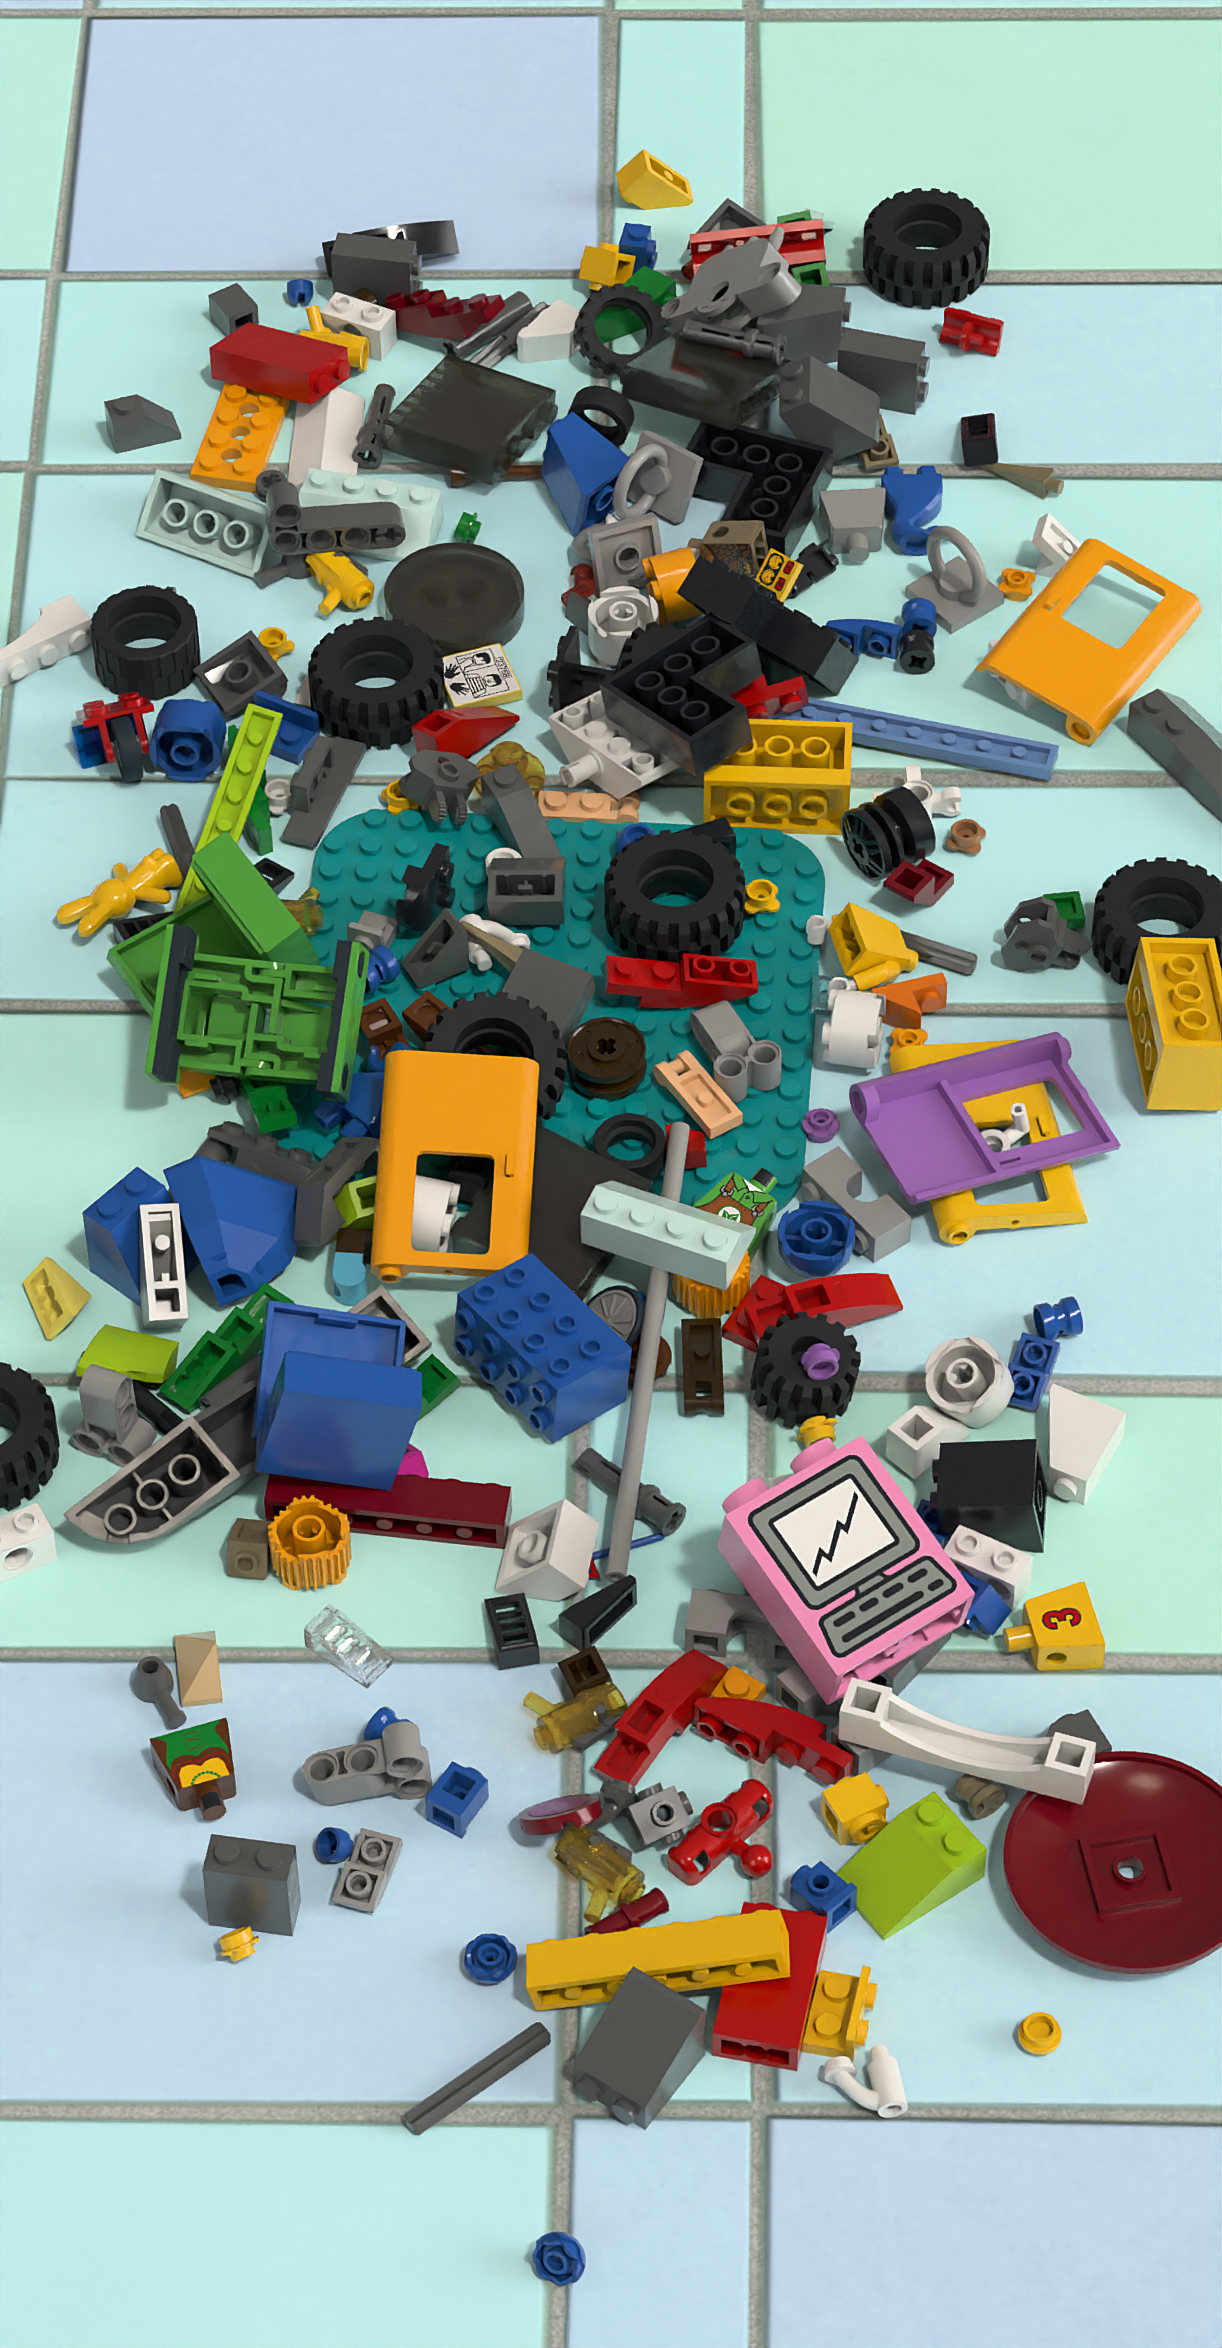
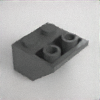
(527, 891)

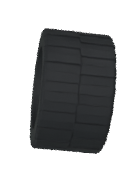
(145, 615)

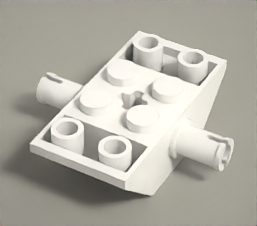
(604, 750)

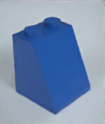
(581, 471)
(113, 1232)

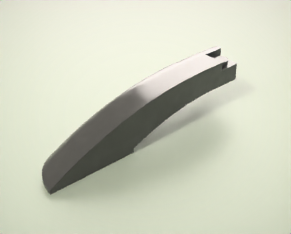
(199, 1458)

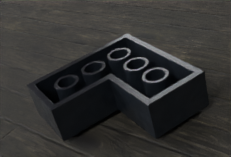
(763, 479)
(778, 631)
(682, 694)

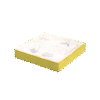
(480, 678)

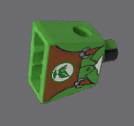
(744, 1202)

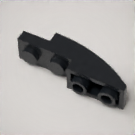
(432, 239)

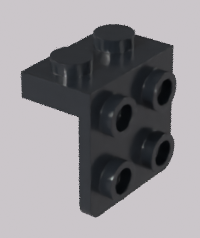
(568, 677)

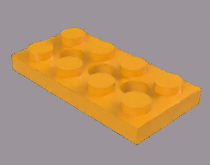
(252, 451)

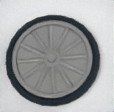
(621, 1310)

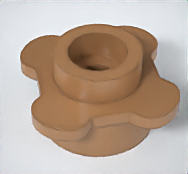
(966, 836)

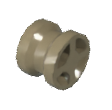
(981, 1794)

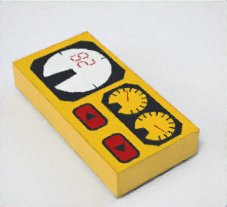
(778, 574)

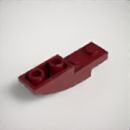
(435, 316)

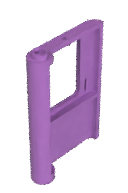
(933, 1142)

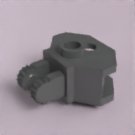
(440, 786)
(1042, 939)

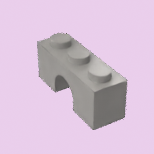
(879, 1224)
(719, 1617)
(798, 1694)

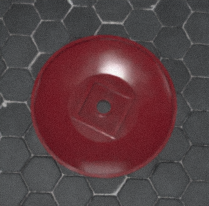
(1138, 1814)

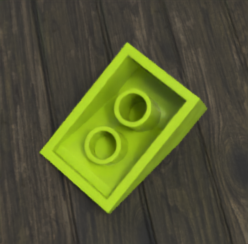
(914, 1866)

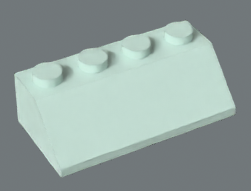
(419, 506)
(207, 523)
(664, 1233)

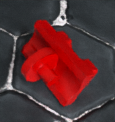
(971, 331)

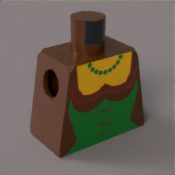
(197, 1767)

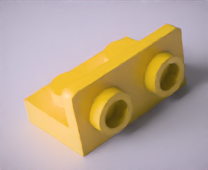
(838, 2012)

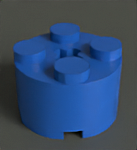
(188, 739)

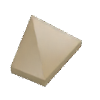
(198, 1669)

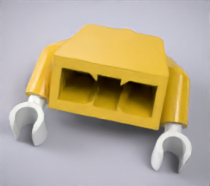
(866, 946)

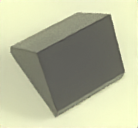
(577, 611)

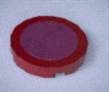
(553, 1814)

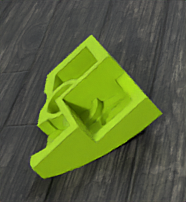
(131, 1354)

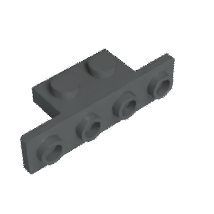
(320, 787)
(264, 1155)

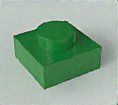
(1069, 908)

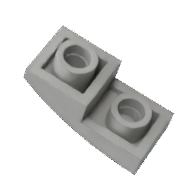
(368, 1871)

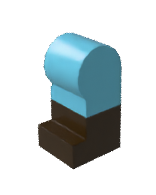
(349, 1265)

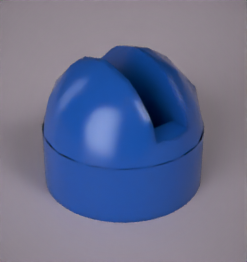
(300, 290)
(334, 1839)

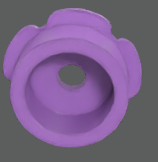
(820, 1125)
(821, 1361)

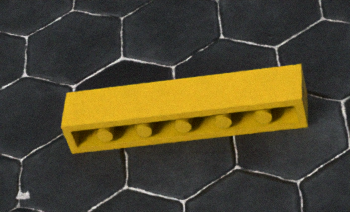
(675, 1954)

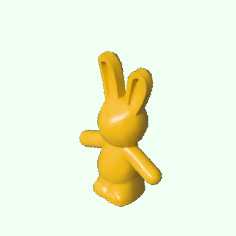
(118, 895)

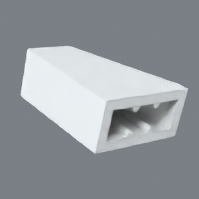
(1080, 1442)

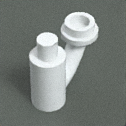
(477, 953)
(888, 2090)

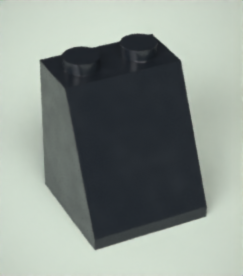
(992, 1490)

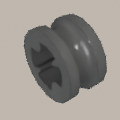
(267, 479)

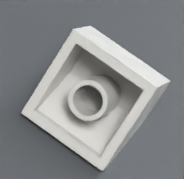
(548, 1553)

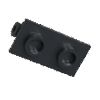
(816, 564)

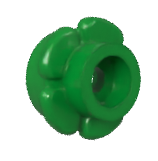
(467, 527)

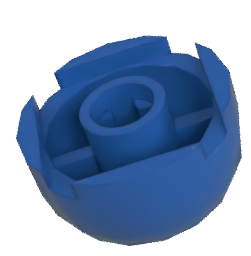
(816, 1239)

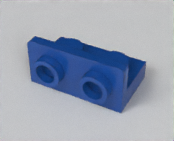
(297, 729)

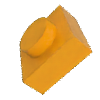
(739, 1685)

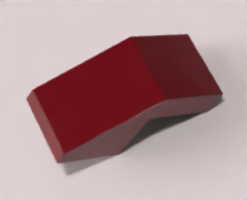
(920, 883)

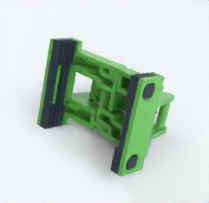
(231, 1029)

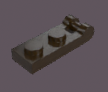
(702, 1365)

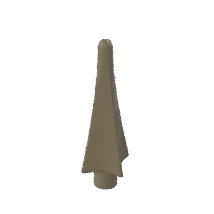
(1034, 479)
(503, 951)

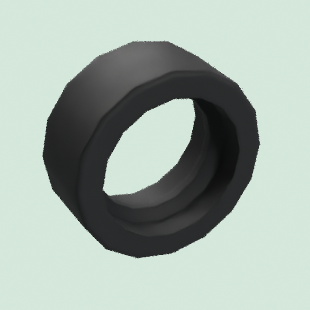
(608, 402)
(636, 1128)

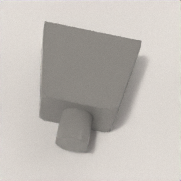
(853, 521)

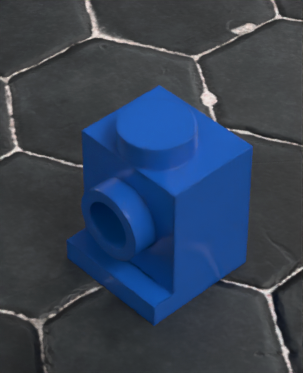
(637, 242)
(987, 1607)
(456, 1798)
(823, 1893)

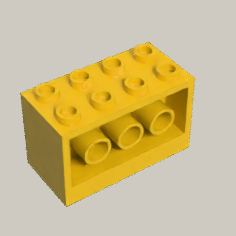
(785, 779)
(1177, 1022)

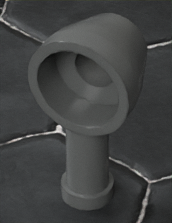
(291, 566)
(157, 1689)

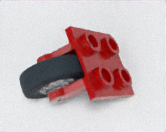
(125, 746)

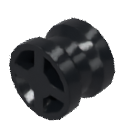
(917, 652)

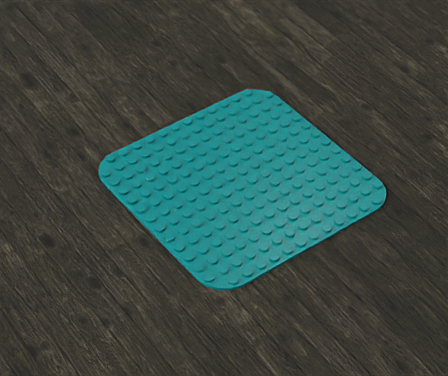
(363, 869)

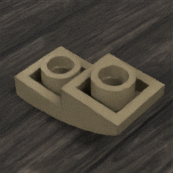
(880, 455)

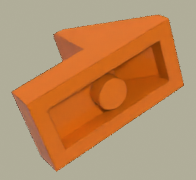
(912, 997)

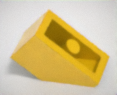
(652, 184)

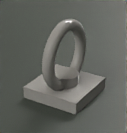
(657, 478)
(618, 550)
(958, 586)

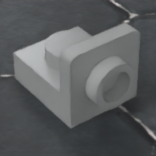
(373, 930)

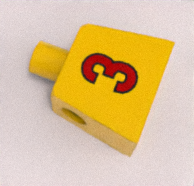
(1059, 1631)

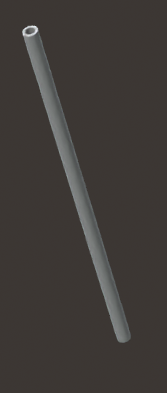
(644, 1375)

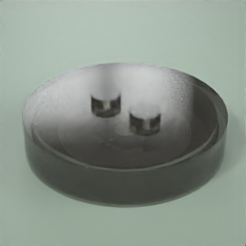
(457, 596)

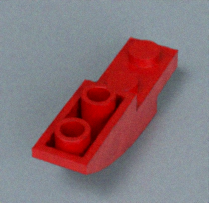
(773, 699)
(691, 983)
(840, 1297)
(656, 1714)
(762, 1728)

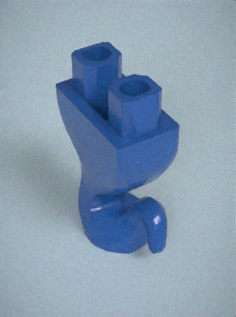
(912, 503)
(365, 1101)

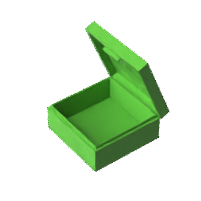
(234, 920)

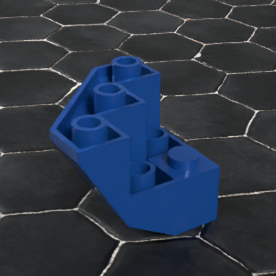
(235, 1222)

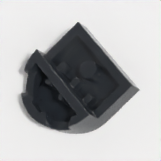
(427, 890)

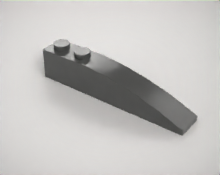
(1181, 744)

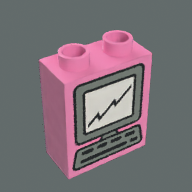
(842, 1565)

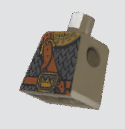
(735, 543)

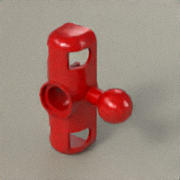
(741, 1820)

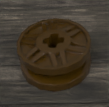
(606, 1058)

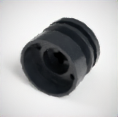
(888, 832)

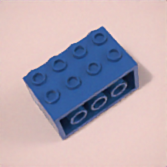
(541, 1347)

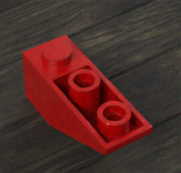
(461, 729)

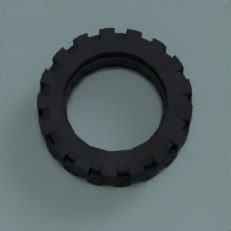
(624, 297)

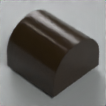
(584, 1670)

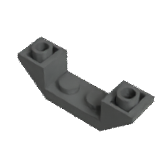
(316, 1212)

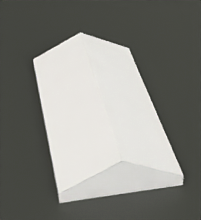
(326, 435)

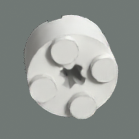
(614, 619)
(854, 1028)
(433, 1213)
(985, 1393)

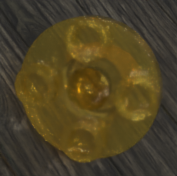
(509, 753)

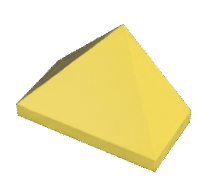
(54, 1296)

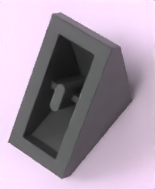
(439, 952)

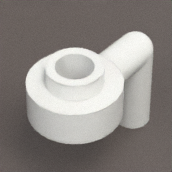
(1001, 1140)

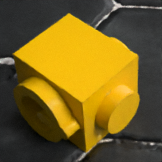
(605, 266)
(855, 1809)

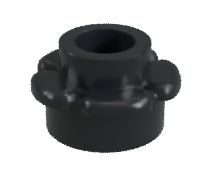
(224, 1088)

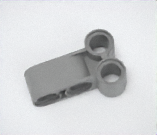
(734, 1052)
(111, 1417)
(394, 1761)

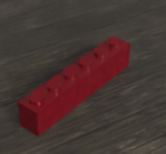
(412, 1509)

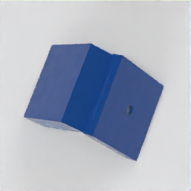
(333, 1396)

